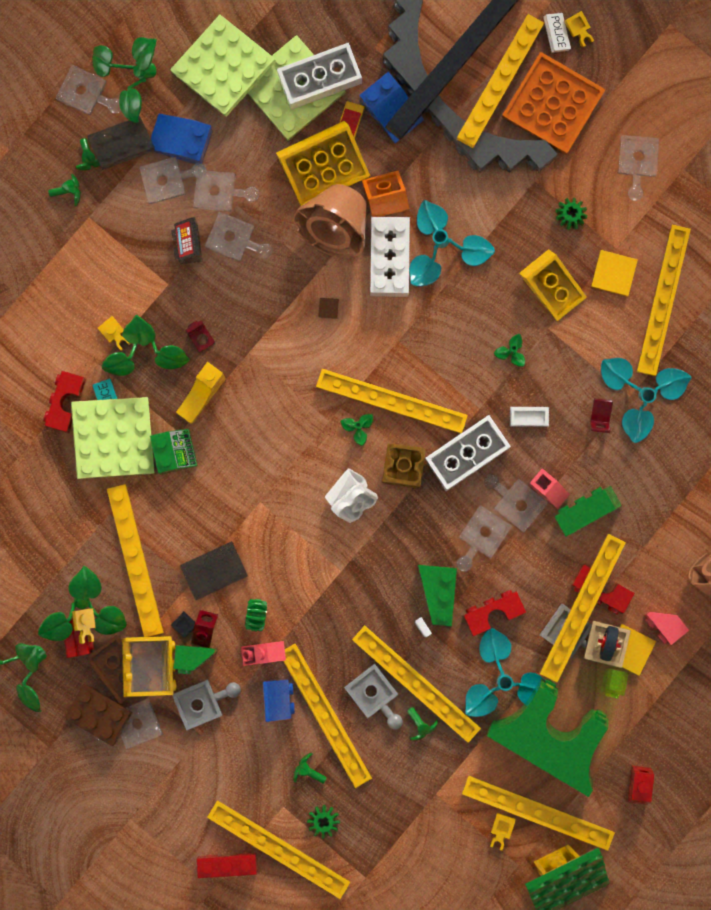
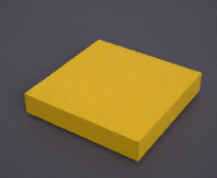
(614, 273)
(637, 651)

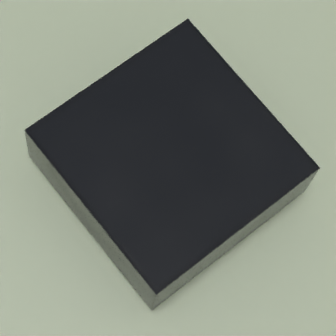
(183, 624)

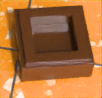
(328, 308)

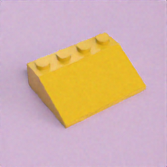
(323, 162)

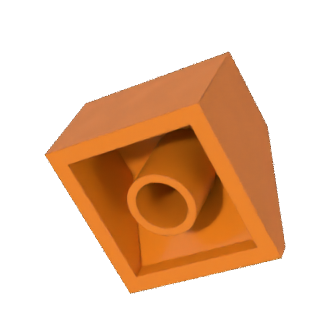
(385, 194)

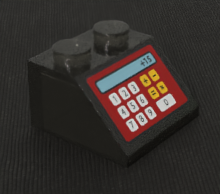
(188, 241)

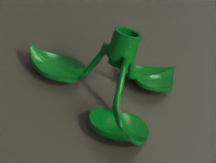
(143, 53)
(142, 332)
(81, 588)
(30, 656)

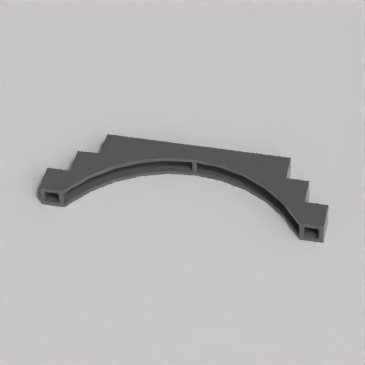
(407, 64)

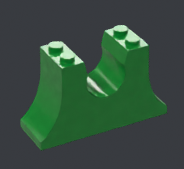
(556, 752)

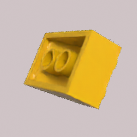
(553, 284)

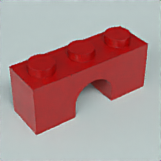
(67, 385)
(617, 599)
(509, 604)
(225, 866)

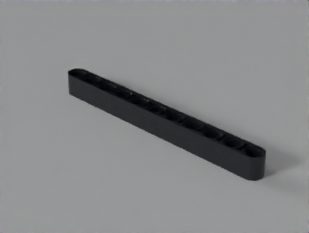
(448, 67)

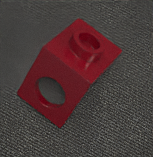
(196, 329)
(601, 415)
(204, 630)

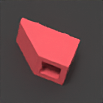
(549, 488)
(669, 626)
(263, 653)

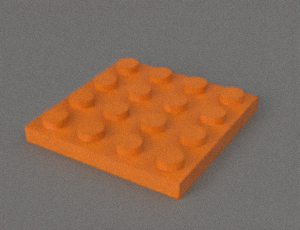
(553, 103)

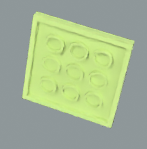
(223, 65)
(271, 99)
(112, 437)

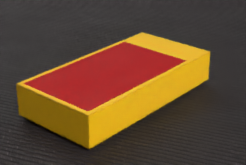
(352, 116)

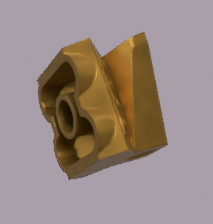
(403, 465)

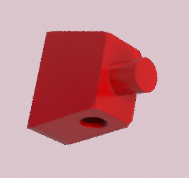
(641, 785)

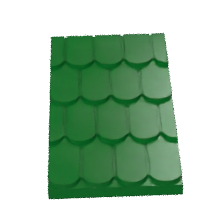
(566, 878)

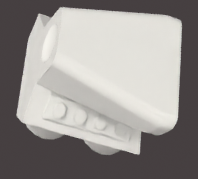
(350, 496)

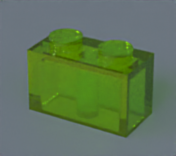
(614, 683)

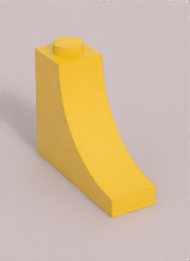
(204, 388)

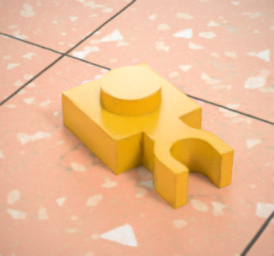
(577, 26)
(112, 331)
(83, 621)
(502, 828)

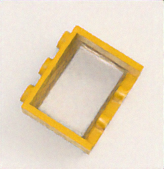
(148, 666)

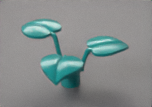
(434, 218)
(636, 422)
(479, 699)

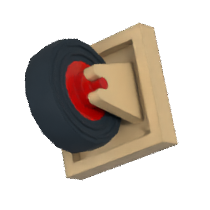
(607, 644)

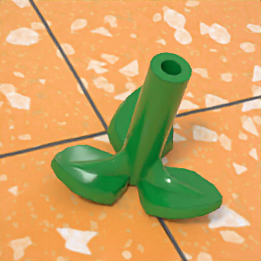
(88, 157)
(68, 186)
(516, 358)
(360, 436)
(423, 728)
(304, 770)

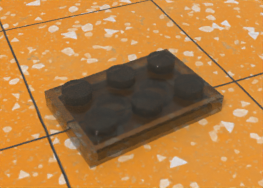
(120, 143)
(214, 570)

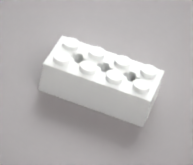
(319, 64)
(398, 247)
(467, 440)

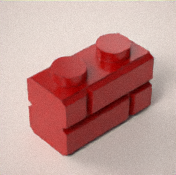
(73, 647)

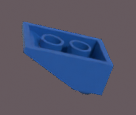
(383, 102)
(181, 138)
(277, 700)

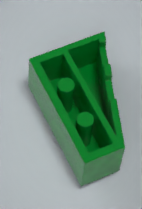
(587, 510)
(439, 592)

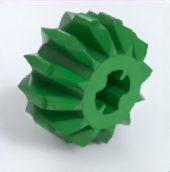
(567, 219)
(256, 615)
(325, 828)

